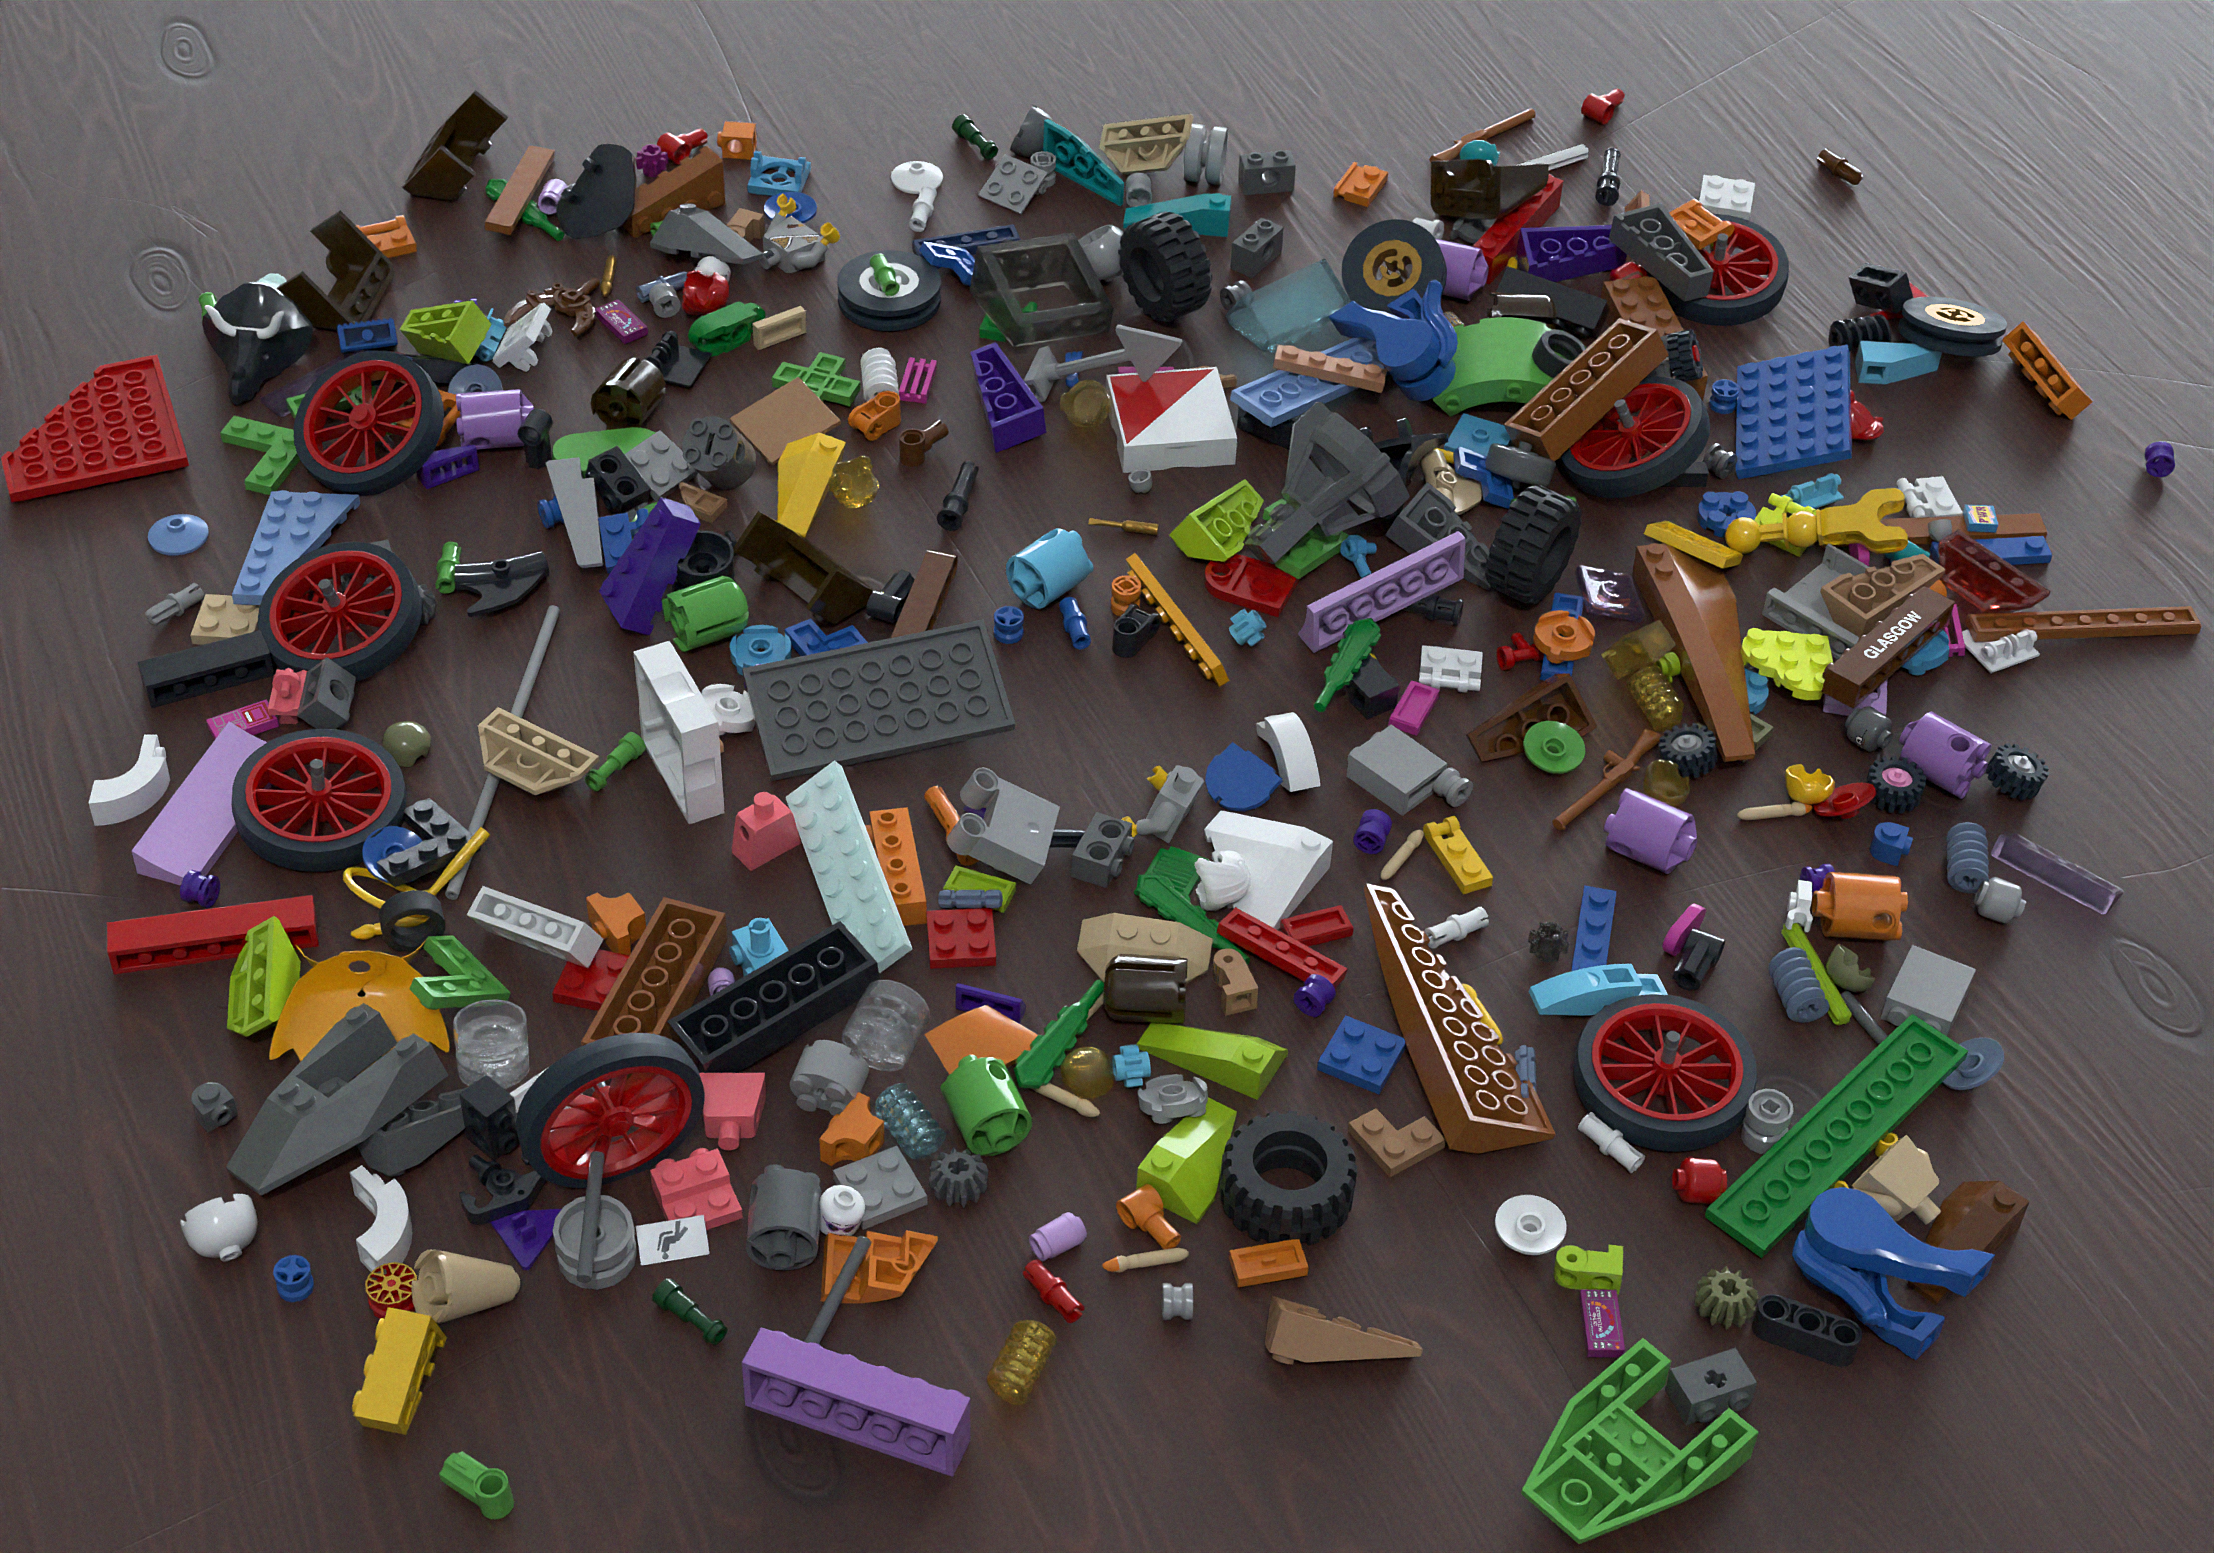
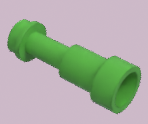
(629, 748)

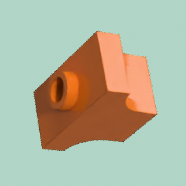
(616, 920)
(852, 1133)

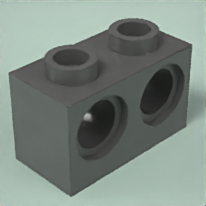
(1102, 850)

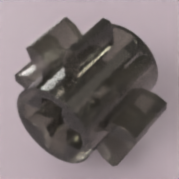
(1548, 941)

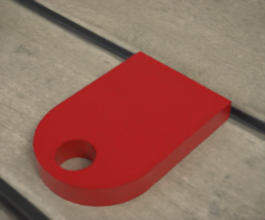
(1250, 584)

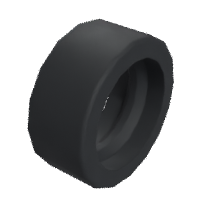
(1559, 342)
(405, 905)

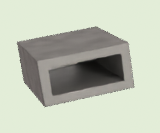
(1395, 769)
(1929, 989)

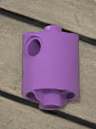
(1465, 269)
(492, 418)
(1944, 752)
(1651, 831)

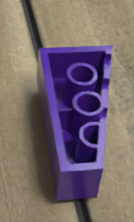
(1007, 401)
(649, 564)

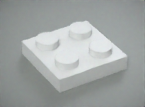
(1727, 196)

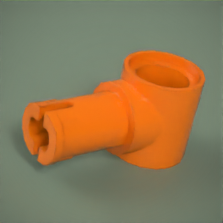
(1145, 1210)

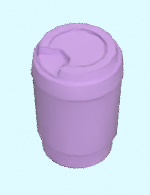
(550, 195)
(1058, 1236)

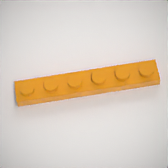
(1181, 627)

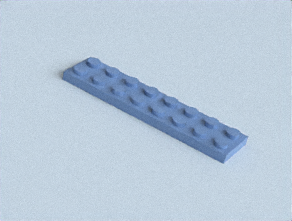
(1289, 394)

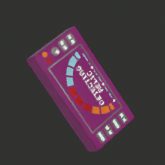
(621, 321)
(1601, 1323)

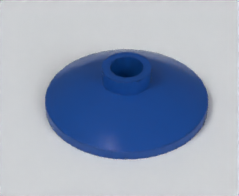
(805, 206)
(388, 841)

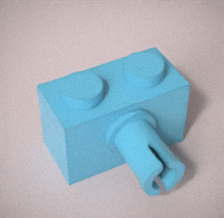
(756, 945)

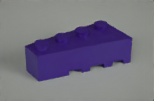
(1567, 251)

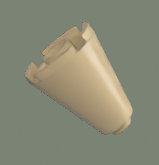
(460, 1285)

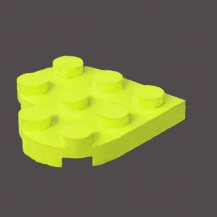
(1789, 659)

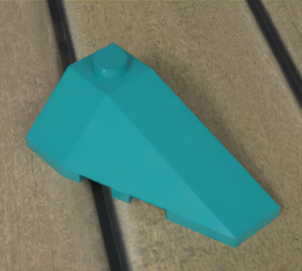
(1081, 163)
(1205, 212)

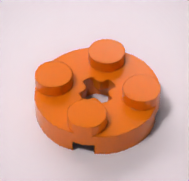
(1577, 641)

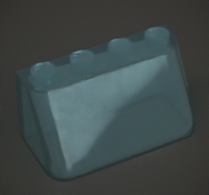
(1289, 307)

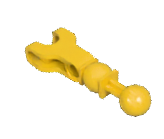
(1831, 525)

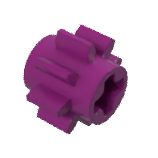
(651, 160)

